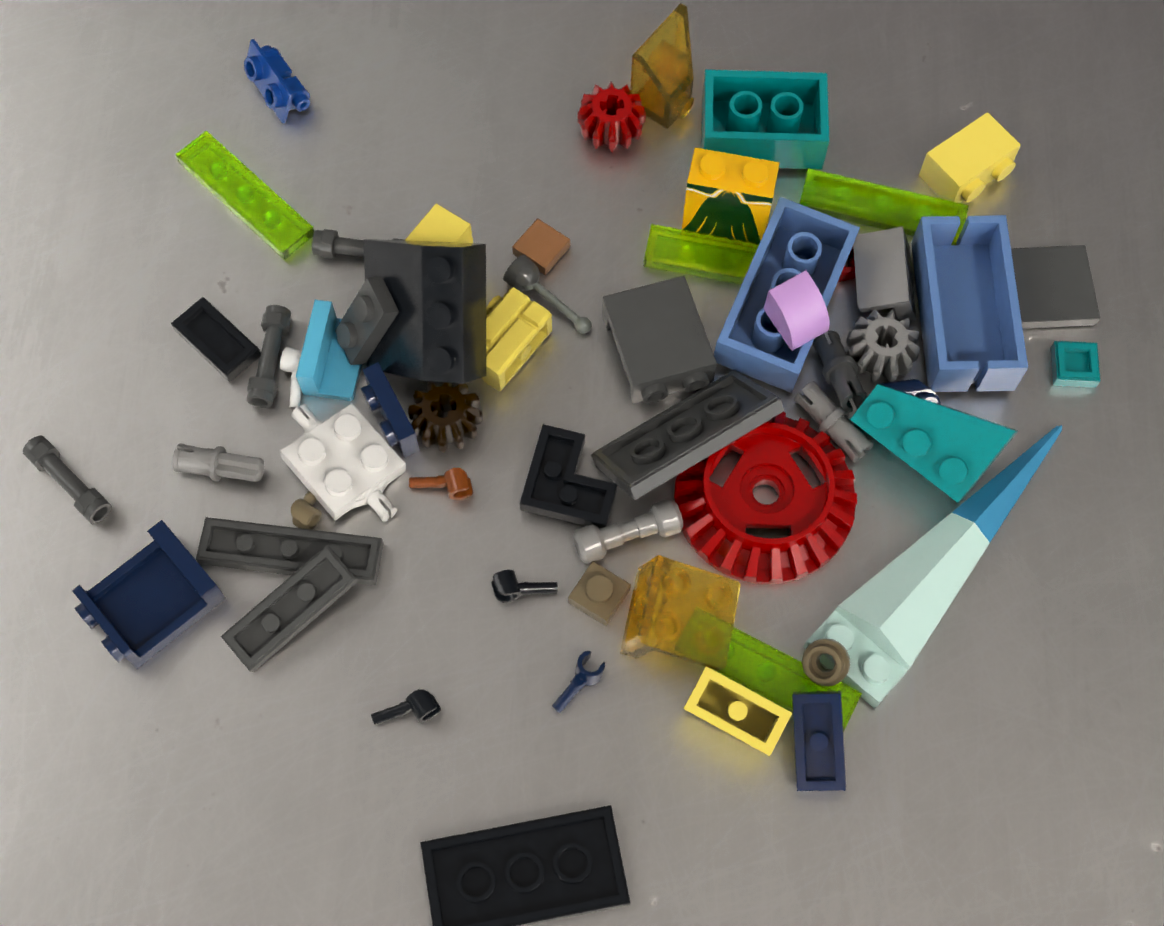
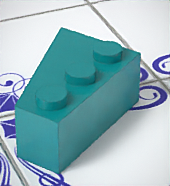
(933, 439)

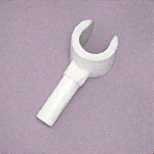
(289, 363)

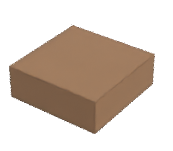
(542, 245)

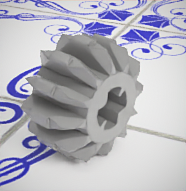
(899, 344)

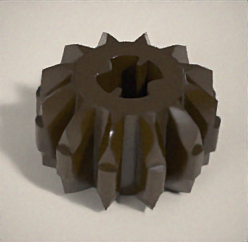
(460, 419)

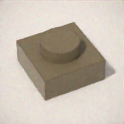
(599, 593)

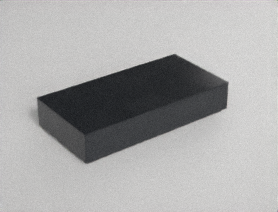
(216, 339)

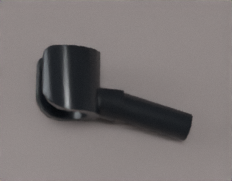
(508, 589)
(419, 702)

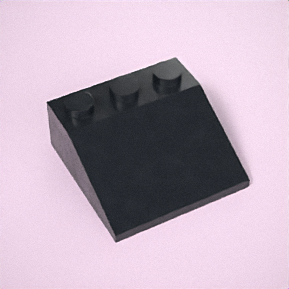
(439, 307)

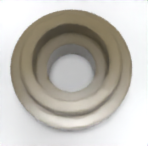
(813, 667)

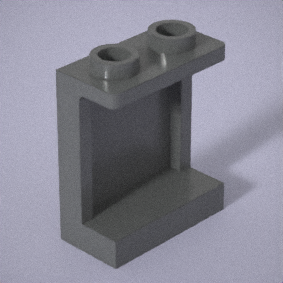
(660, 339)

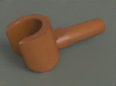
(455, 480)

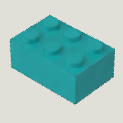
(767, 116)

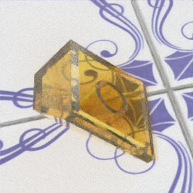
(665, 71)

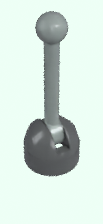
(524, 276)

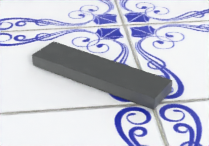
(284, 548)

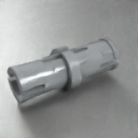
(833, 421)

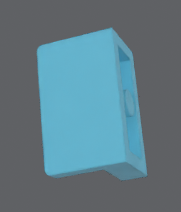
(323, 363)

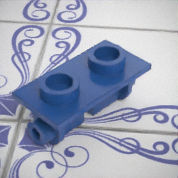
(267, 70)

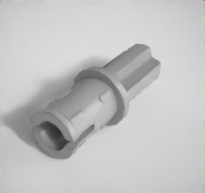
(217, 463)

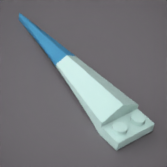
(903, 603)

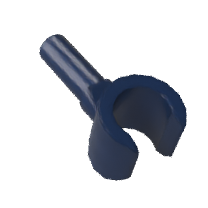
(581, 678)

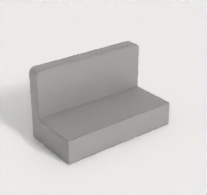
(884, 272)

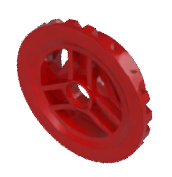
(817, 517)

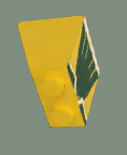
(729, 195)

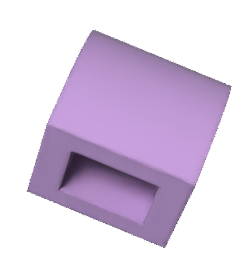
(797, 310)

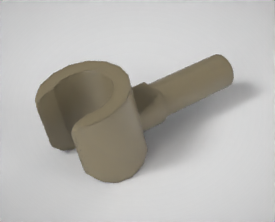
(304, 513)

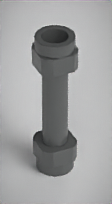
(329, 244)
(263, 388)
(87, 501)

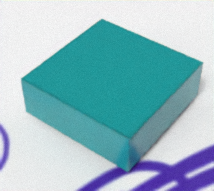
(1075, 364)

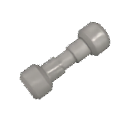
(662, 519)

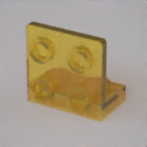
(681, 613)

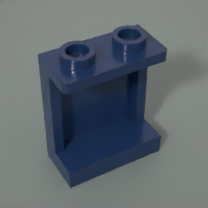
(149, 599)

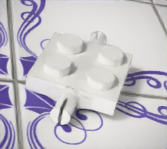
(343, 462)

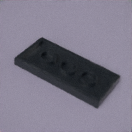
(526, 871)

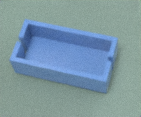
(968, 304)

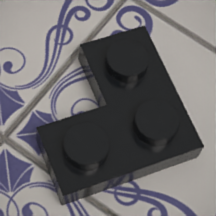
(557, 490)

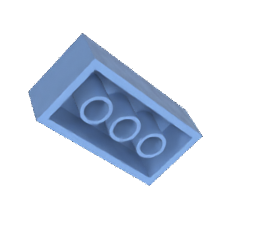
(792, 243)

